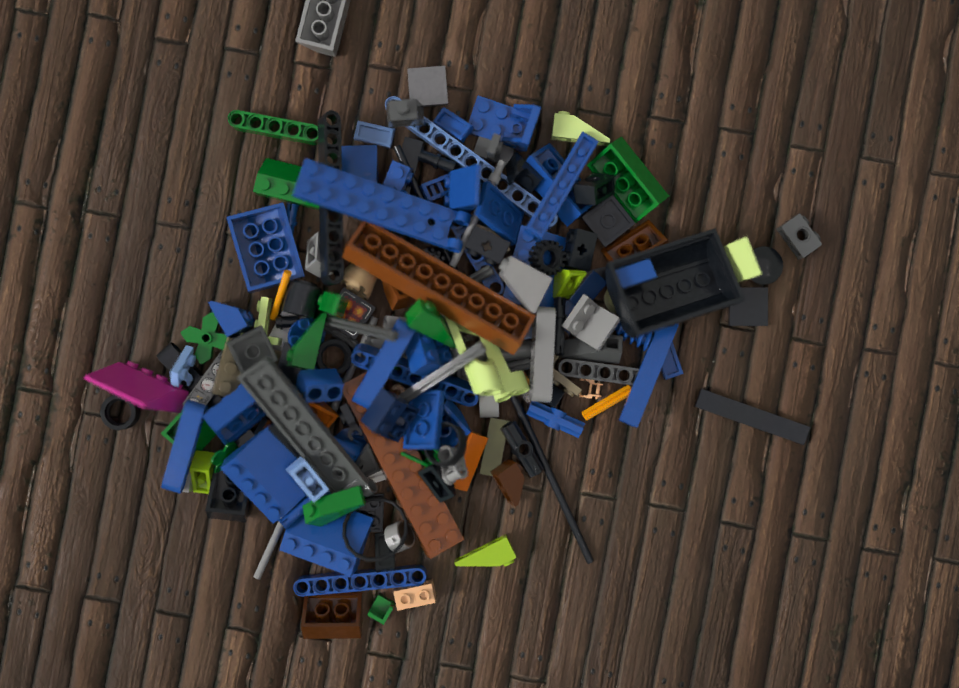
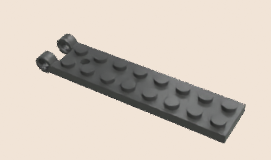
(303, 428)

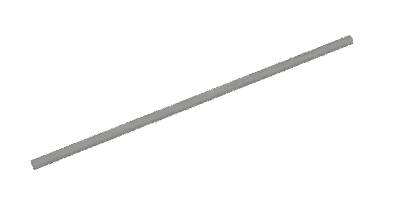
(278, 529)

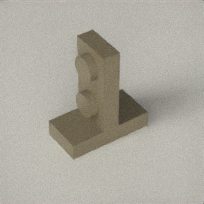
(570, 388)

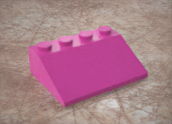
(140, 386)

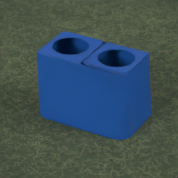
(318, 379)

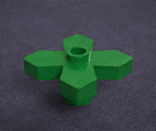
(205, 348)

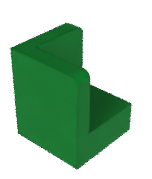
(381, 609)

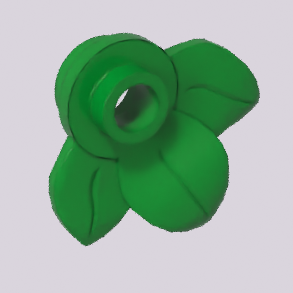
(218, 458)

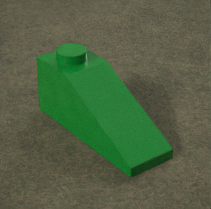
(332, 304)
(427, 320)
(305, 350)
(333, 506)

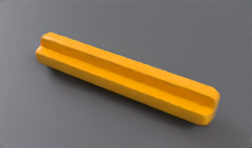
(606, 403)

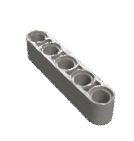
(542, 355)

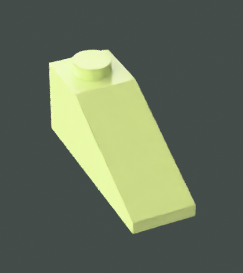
(569, 127)

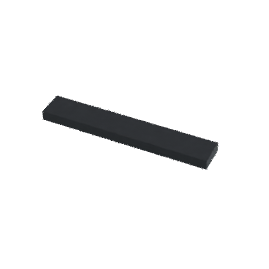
(752, 416)

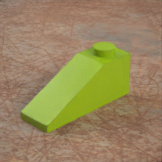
(493, 553)

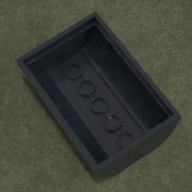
(689, 283)

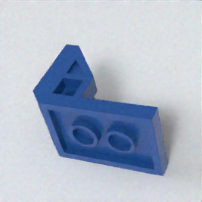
(512, 123)

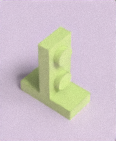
(264, 309)

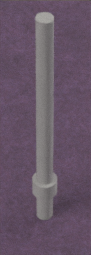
(494, 178)

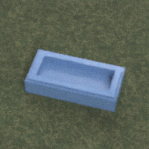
(374, 134)

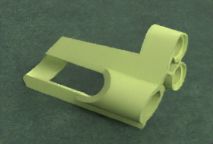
(493, 375)

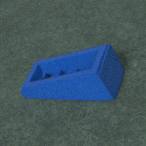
(429, 184)

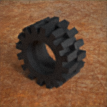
(557, 257)

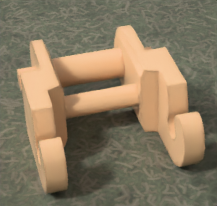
(589, 395)

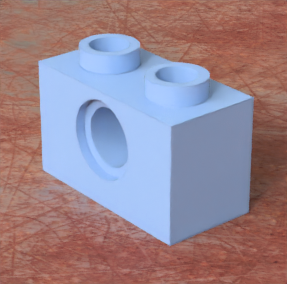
(307, 479)

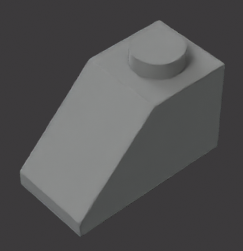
(313, 255)

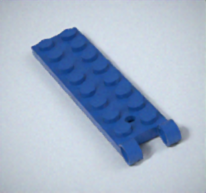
(378, 205)

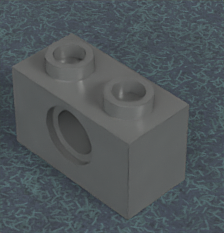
(799, 247)

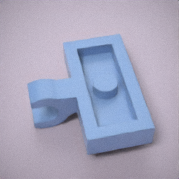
(180, 369)

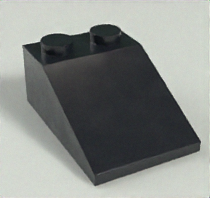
(226, 500)

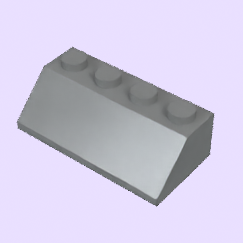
(322, 25)

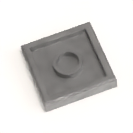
(428, 85)

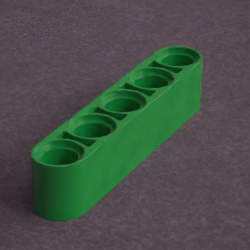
(267, 122)

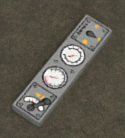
(202, 391)

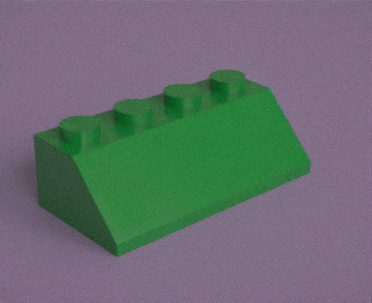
(278, 182)
(634, 184)

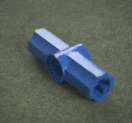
(555, 418)

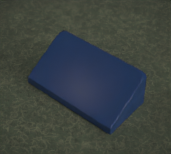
(590, 287)

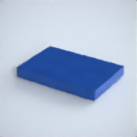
(499, 213)
(426, 427)

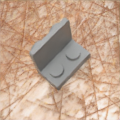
(590, 323)

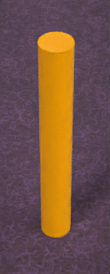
(280, 294)

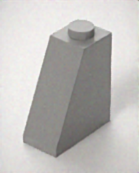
(524, 282)

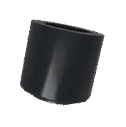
(301, 298)

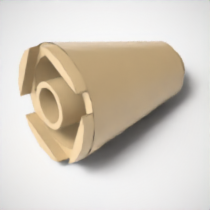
(359, 281)

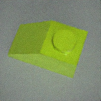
(201, 471)

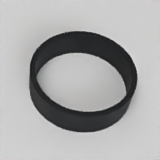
(461, 447)

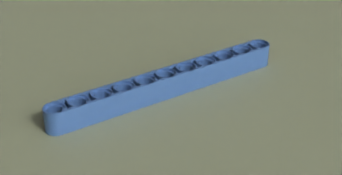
(466, 154)

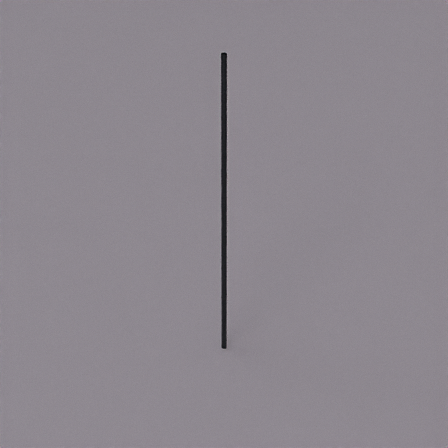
(518, 407)

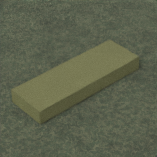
(494, 447)

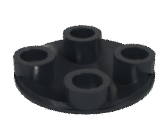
(769, 263)

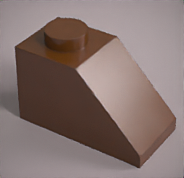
(510, 480)

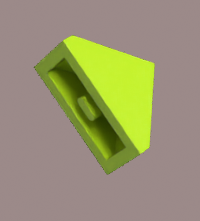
(567, 282)

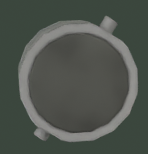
(394, 533)

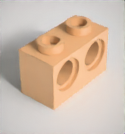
(415, 595)

